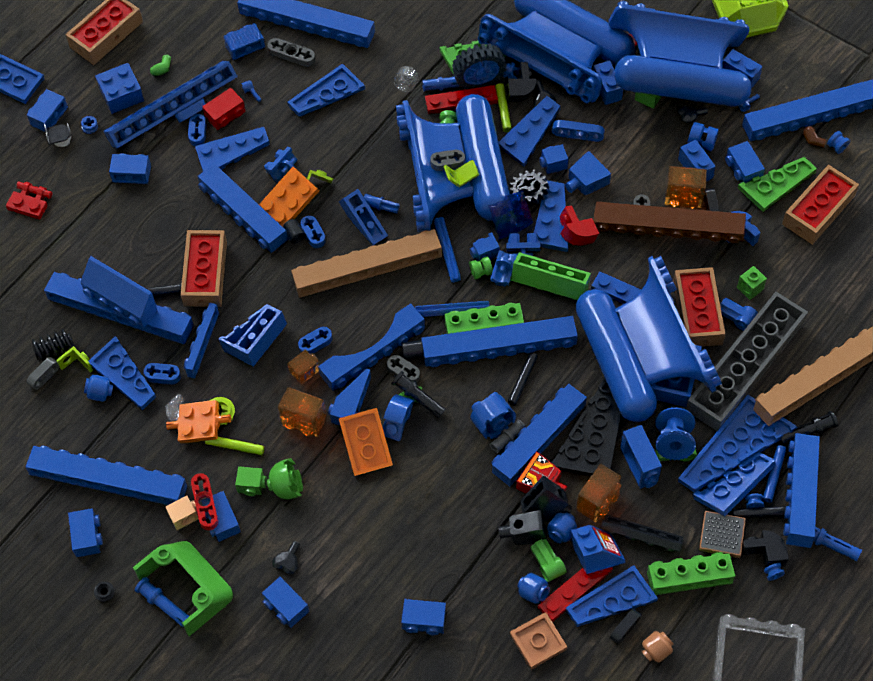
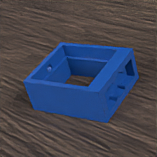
(640, 457)

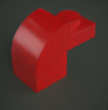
(577, 231)

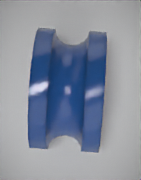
(89, 119)
(754, 500)
(774, 571)

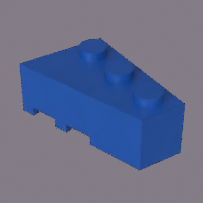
(255, 335)

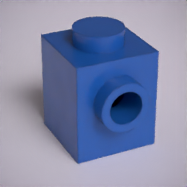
(554, 159)

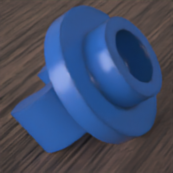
(509, 71)

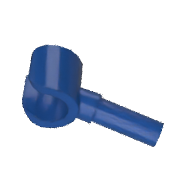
(248, 86)
(746, 106)

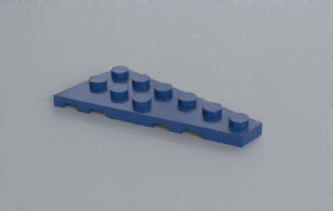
(732, 444)

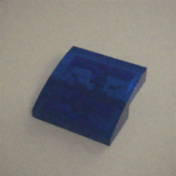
(511, 214)

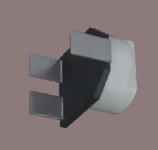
(58, 135)

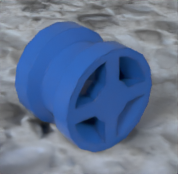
(838, 142)

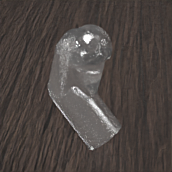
(172, 407)

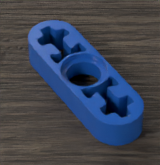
(586, 131)

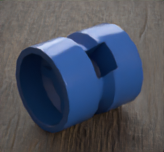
(697, 132)

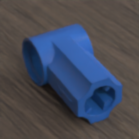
(739, 315)

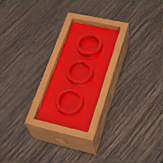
(104, 29)
(820, 204)
(203, 268)
(699, 305)

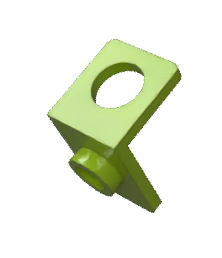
(462, 174)
(320, 175)
(74, 354)

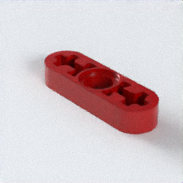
(198, 495)

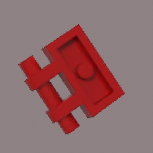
(26, 204)

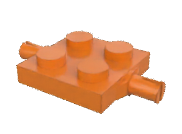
(198, 421)

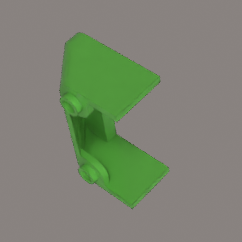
(212, 594)

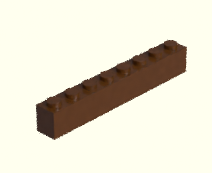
(670, 222)

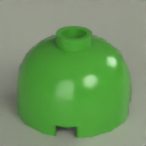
(284, 480)

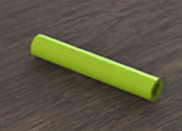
(503, 107)
(237, 445)

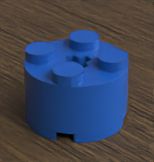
(492, 415)

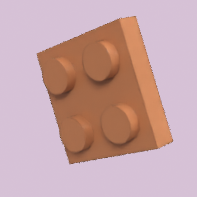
(538, 640)

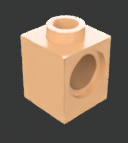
(182, 512)

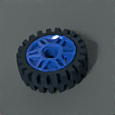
(479, 66)

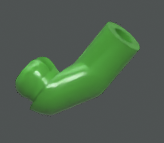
(161, 68)

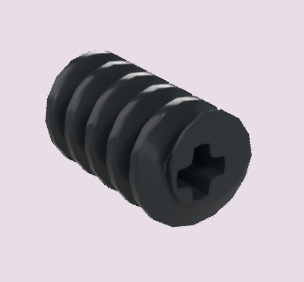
(52, 345)

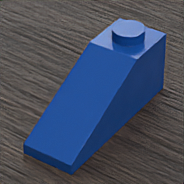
(363, 217)
(351, 398)

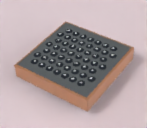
(722, 534)

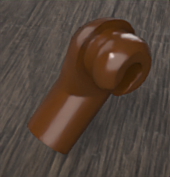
(811, 137)

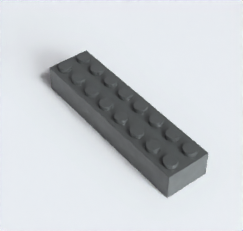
(748, 360)

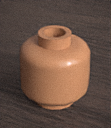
(657, 646)

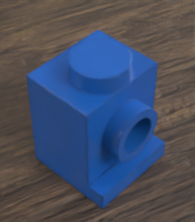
(485, 247)

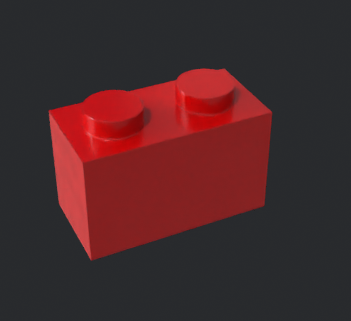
(223, 109)

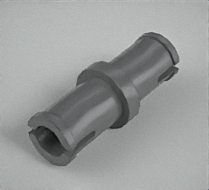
(506, 436)

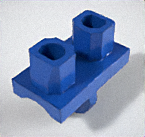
(284, 162)
(514, 245)
(503, 268)

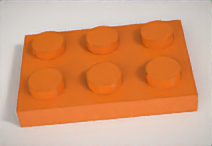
(289, 197)
(365, 441)

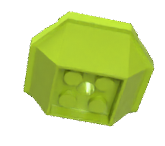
(759, 15)

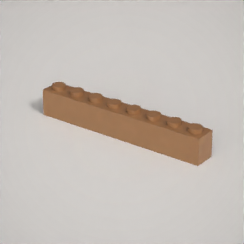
(366, 263)
(815, 378)

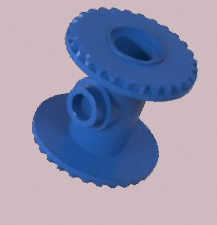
(675, 438)

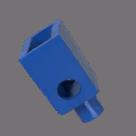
(587, 175)

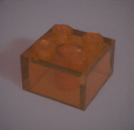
(685, 187)
(302, 412)
(598, 493)

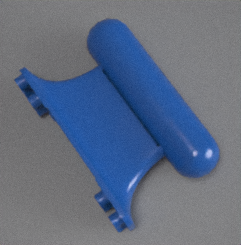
(559, 43)
(680, 55)
(472, 135)
(642, 343)

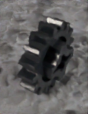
(533, 186)

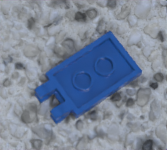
(18, 80)

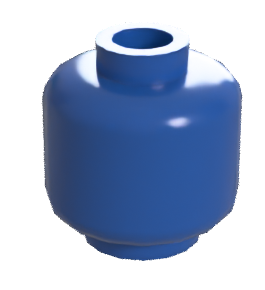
(98, 388)
(561, 527)
(533, 588)

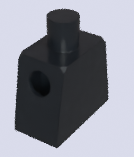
(546, 497)
(525, 528)

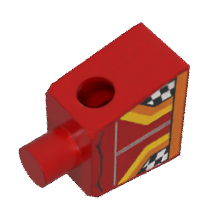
(536, 468)

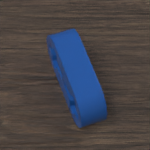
(190, 110)
(193, 129)
(311, 232)
(314, 340)
(162, 373)

